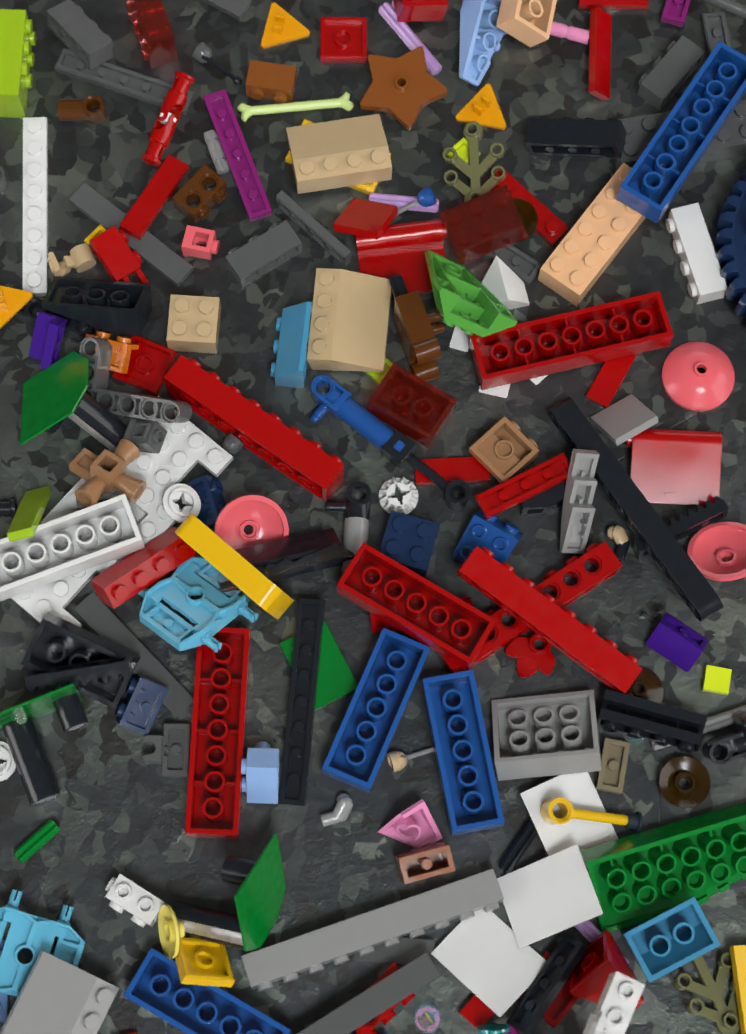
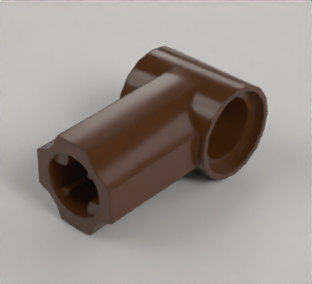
(80, 110)

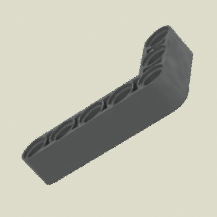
(121, 399)

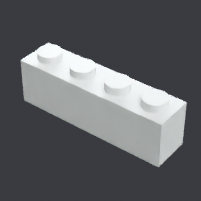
(696, 253)

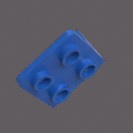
(491, 534)

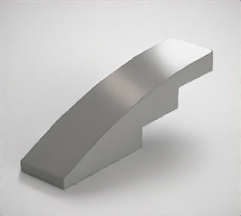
(577, 502)

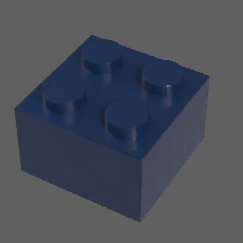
(410, 541)

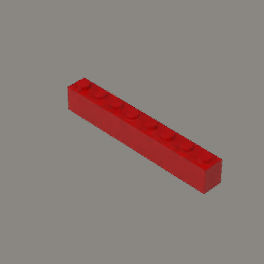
(548, 620)

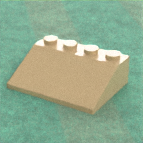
(339, 153)
(349, 321)

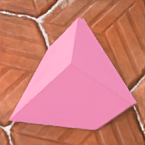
(413, 826)

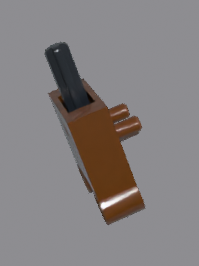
(416, 330)

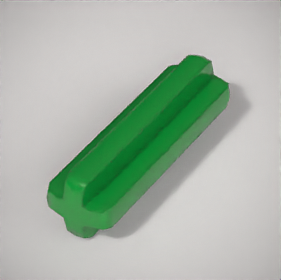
(36, 841)

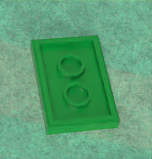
(334, 674)

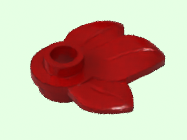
(530, 658)

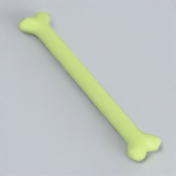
(341, 102)

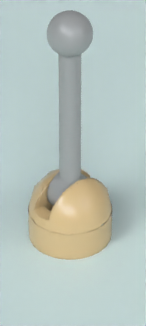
(398, 760)

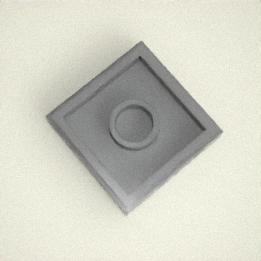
(624, 419)

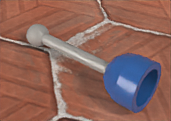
(424, 197)

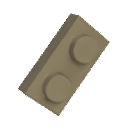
(614, 764)

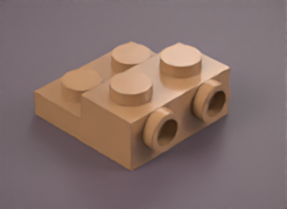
(504, 450)

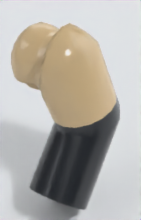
(621, 539)

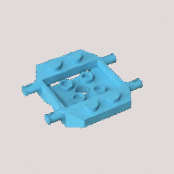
(208, 613)
(37, 935)

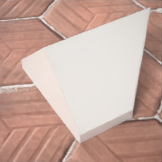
(505, 285)

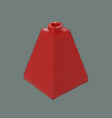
(595, 967)

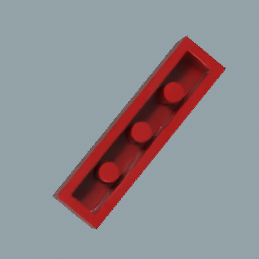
(142, 568)

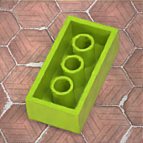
(15, 61)

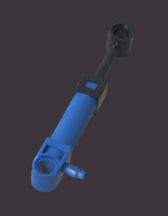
(394, 445)

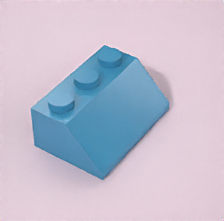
(292, 346)
(671, 939)

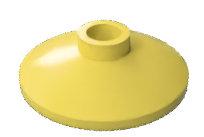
(169, 931)

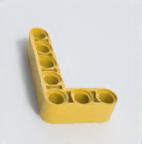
(234, 566)

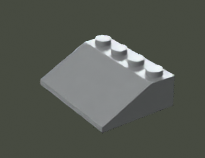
(545, 735)
(59, 1000)

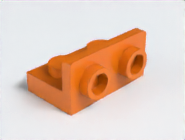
(120, 350)

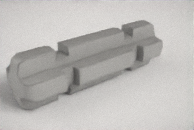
(216, 152)

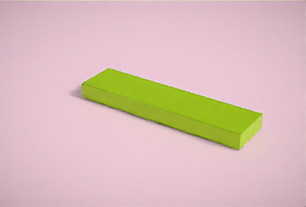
(29, 513)

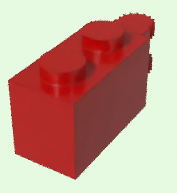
(116, 256)

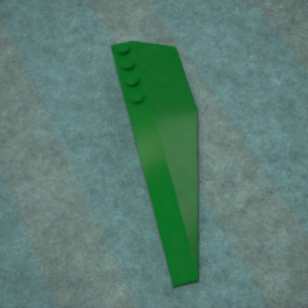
(667, 866)

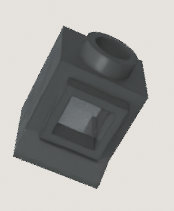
(146, 435)

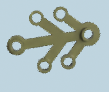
(475, 169)
(712, 991)

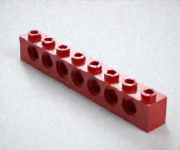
(606, 565)

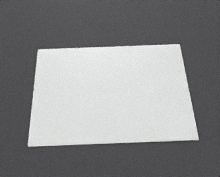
(582, 794)
(549, 896)
(489, 961)

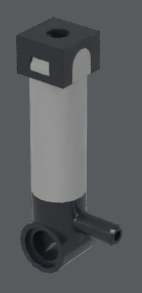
(356, 518)

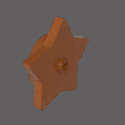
(401, 86)

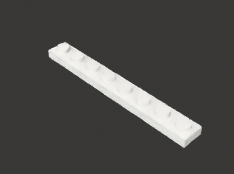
(35, 206)

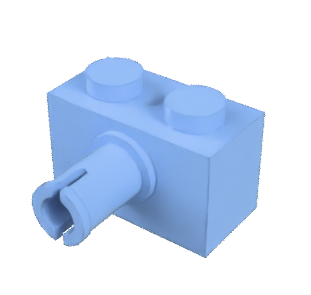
(261, 774)

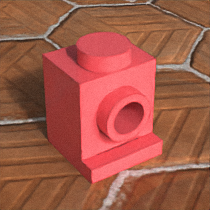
(198, 236)

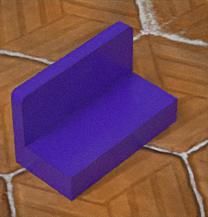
(47, 338)
(677, 642)

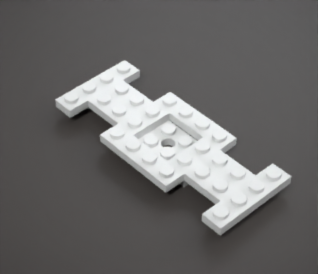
(180, 452)

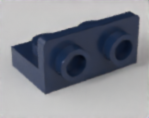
(211, 498)
(140, 704)

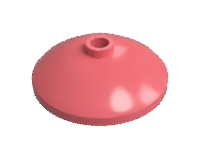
(694, 389)
(260, 512)
(720, 551)

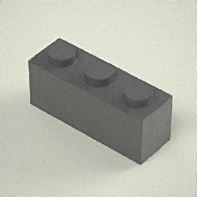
(80, 34)
(670, 72)
(263, 253)

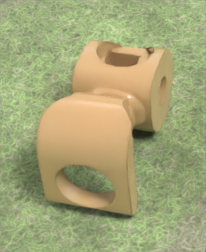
(80, 258)

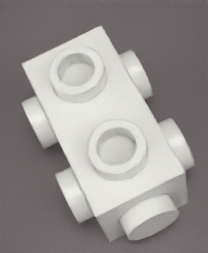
(134, 899)

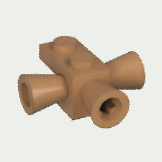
(107, 473)

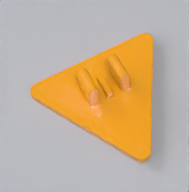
(281, 28)
(483, 109)
(11, 302)

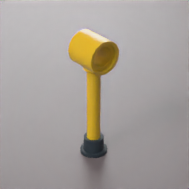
(629, 820)

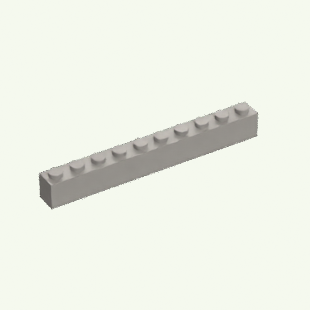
(372, 928)

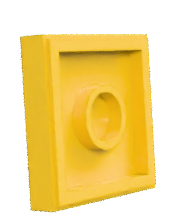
(203, 963)

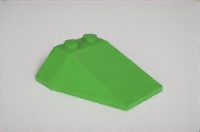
(464, 299)

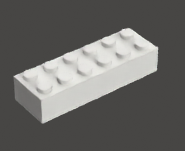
(68, 546)

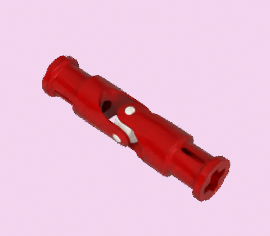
(166, 122)

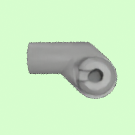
(340, 812)

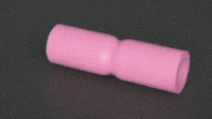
(570, 32)

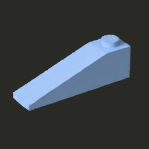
(478, 38)

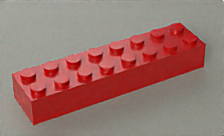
(571, 340)
(257, 430)
(218, 737)

